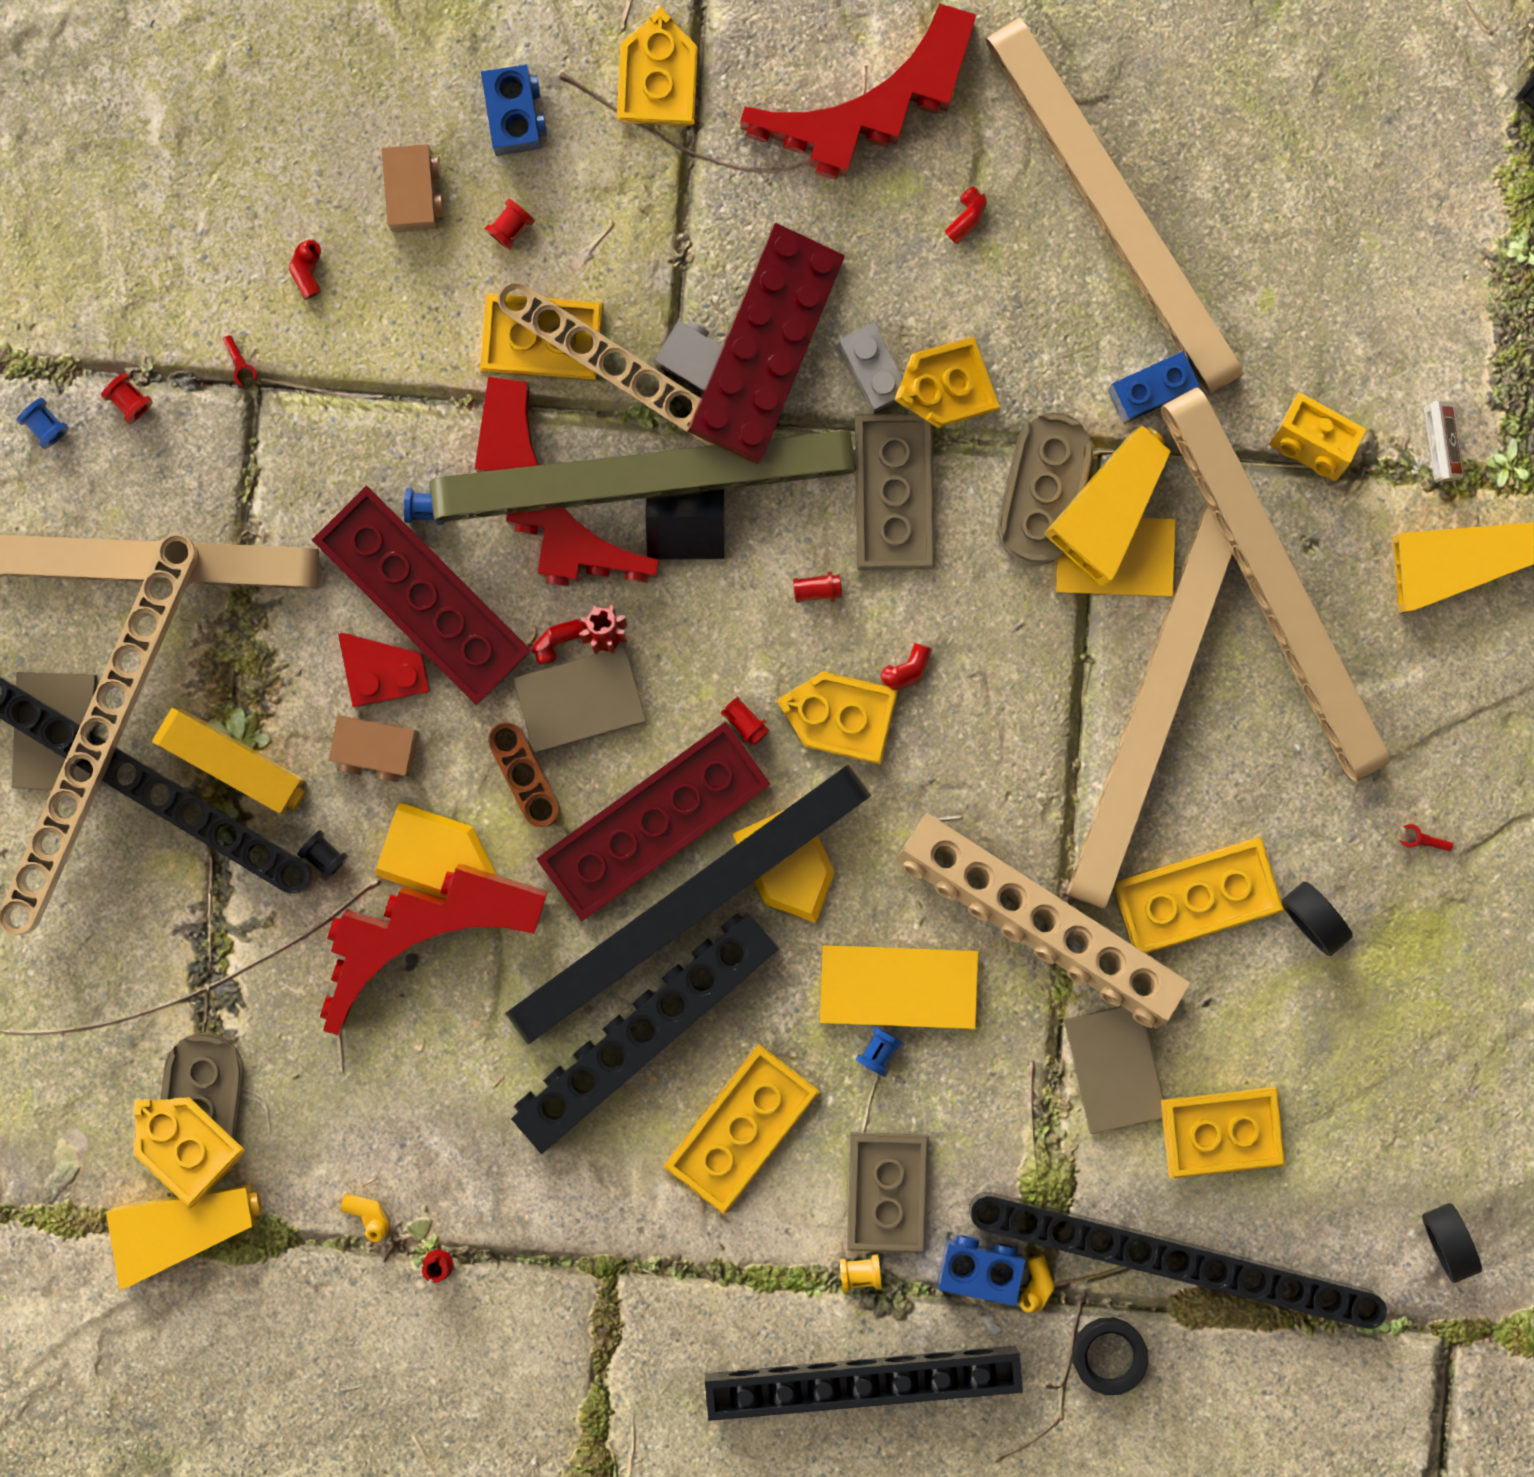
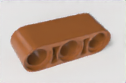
(510, 760)

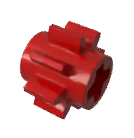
(603, 629)

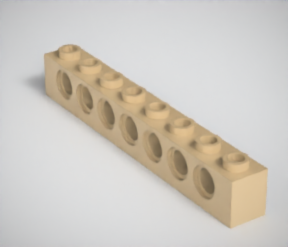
(1064, 921)

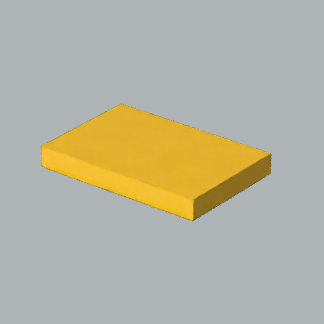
(519, 351)
(1144, 571)
(1222, 1132)

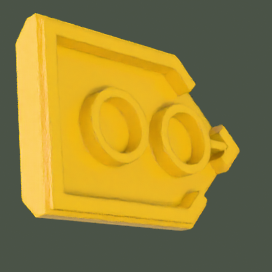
(657, 74)
(948, 384)
(841, 715)
(425, 847)
(799, 881)
(183, 1146)

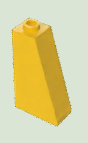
(1108, 509)
(1455, 560)
(229, 760)
(166, 1231)

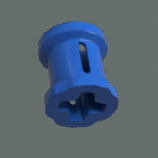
(42, 423)
(418, 506)
(890, 1046)

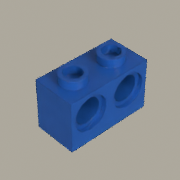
(505, 111)
(1152, 387)
(977, 1281)

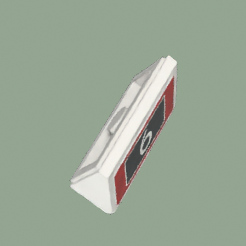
(1443, 441)

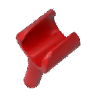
(238, 361)
(1426, 840)

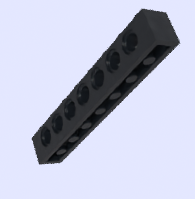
(545, 1129)
(863, 1383)

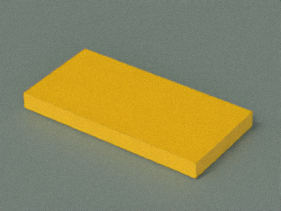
(1198, 896)
(898, 986)
(741, 1128)

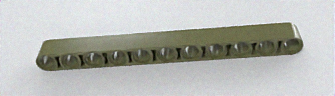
(637, 477)

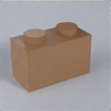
(411, 188)
(374, 747)

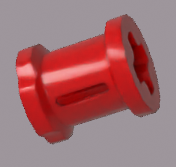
(509, 224)
(126, 398)

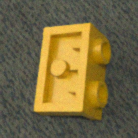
(1317, 437)

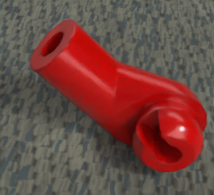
(968, 218)
(554, 636)
(909, 672)

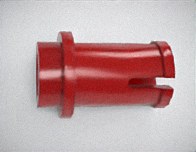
(818, 588)
(745, 721)
(445, 1262)

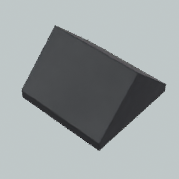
(686, 526)

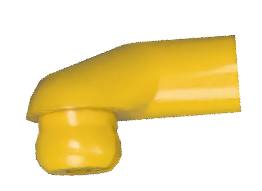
(371, 1214)
(1039, 1288)

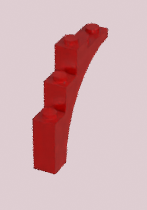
(880, 113)
(566, 543)
(369, 943)

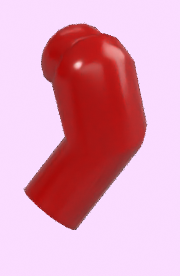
(302, 268)

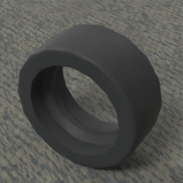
(1317, 918)
(1452, 1242)
(1131, 1377)

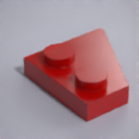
(381, 671)

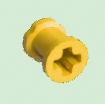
(860, 1274)

